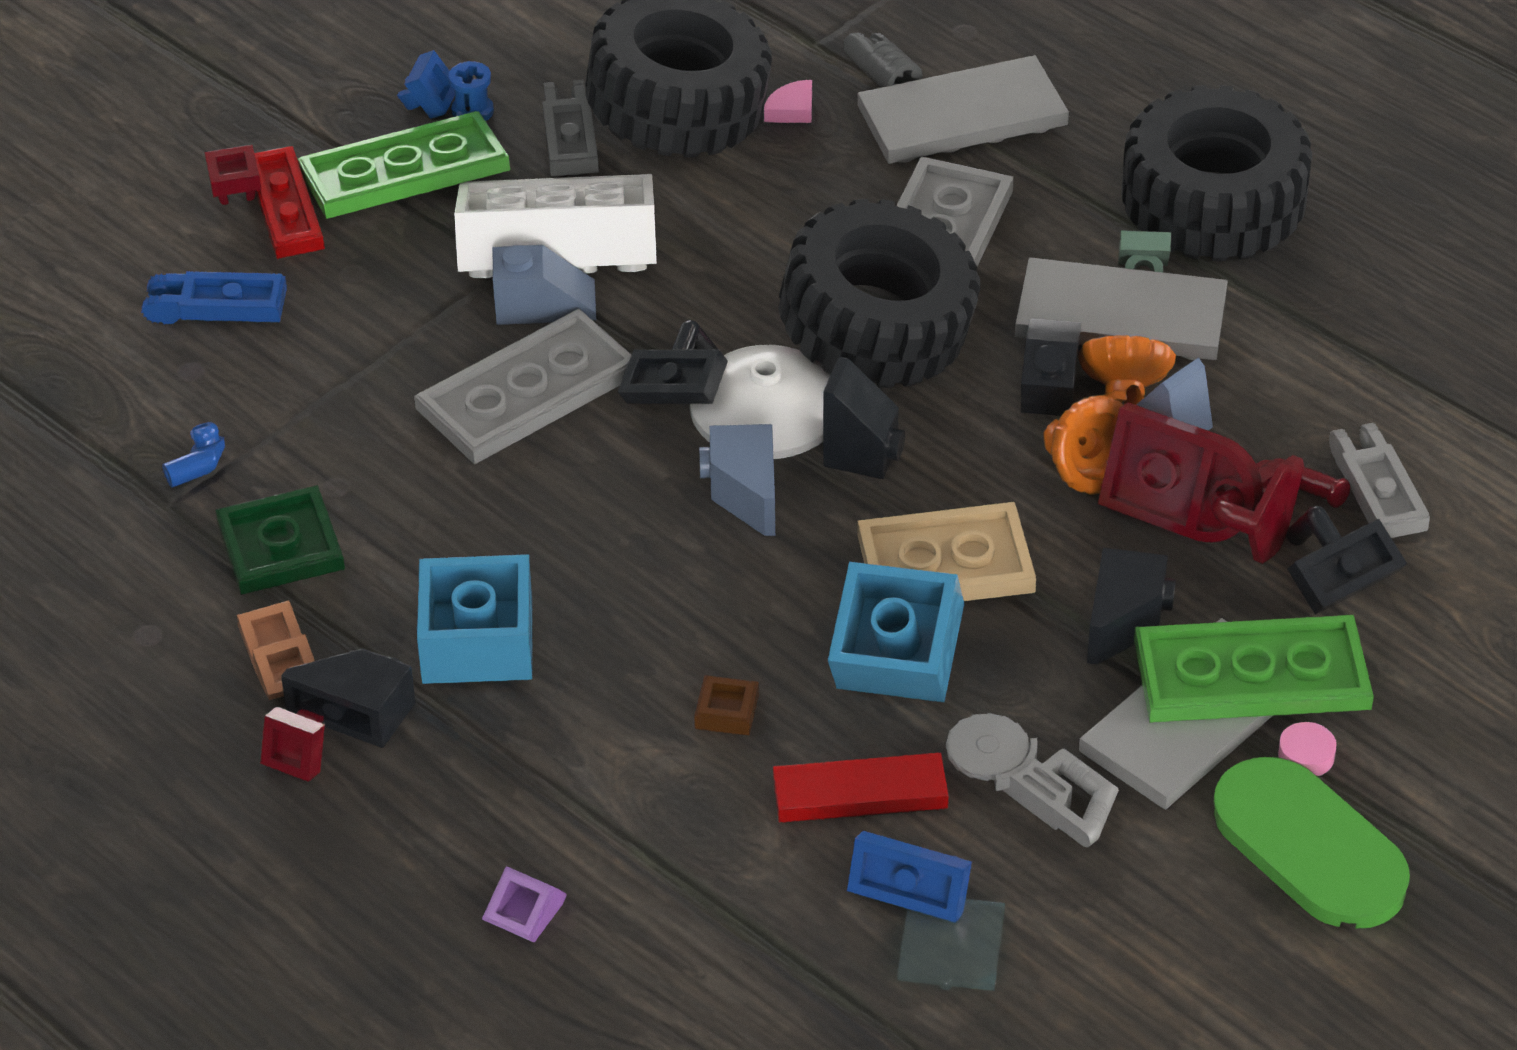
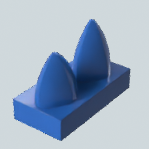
(909, 876)

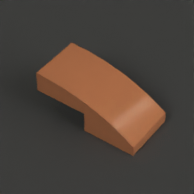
(273, 644)

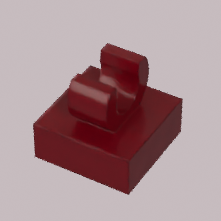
(233, 172)
(293, 742)

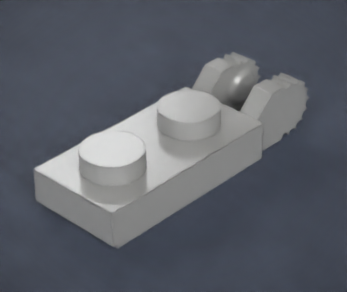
(1379, 481)

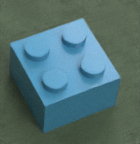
(475, 619)
(896, 631)

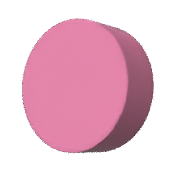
(1309, 746)

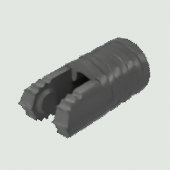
(881, 59)

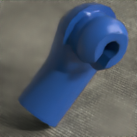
(202, 457)

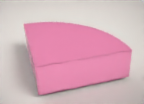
(790, 103)

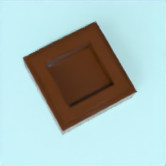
(726, 705)

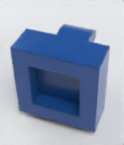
(428, 86)

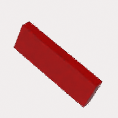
(287, 204)
(860, 787)

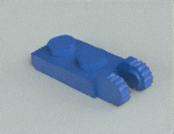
(215, 297)

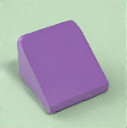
(523, 904)

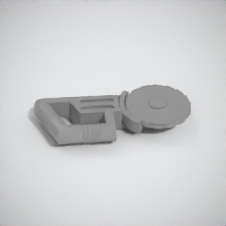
(1000, 751)

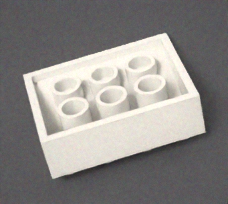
(576, 217)

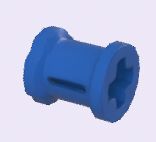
(471, 91)

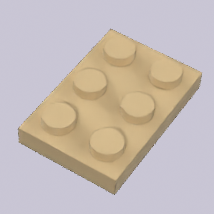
(976, 543)

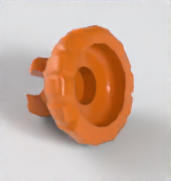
(1126, 364)
(1083, 442)

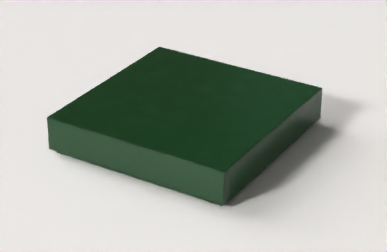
(279, 539)

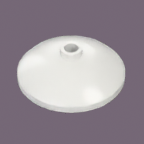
(769, 388)

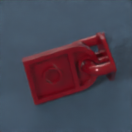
(1177, 478)

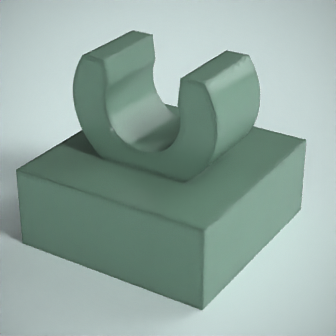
(1144, 249)

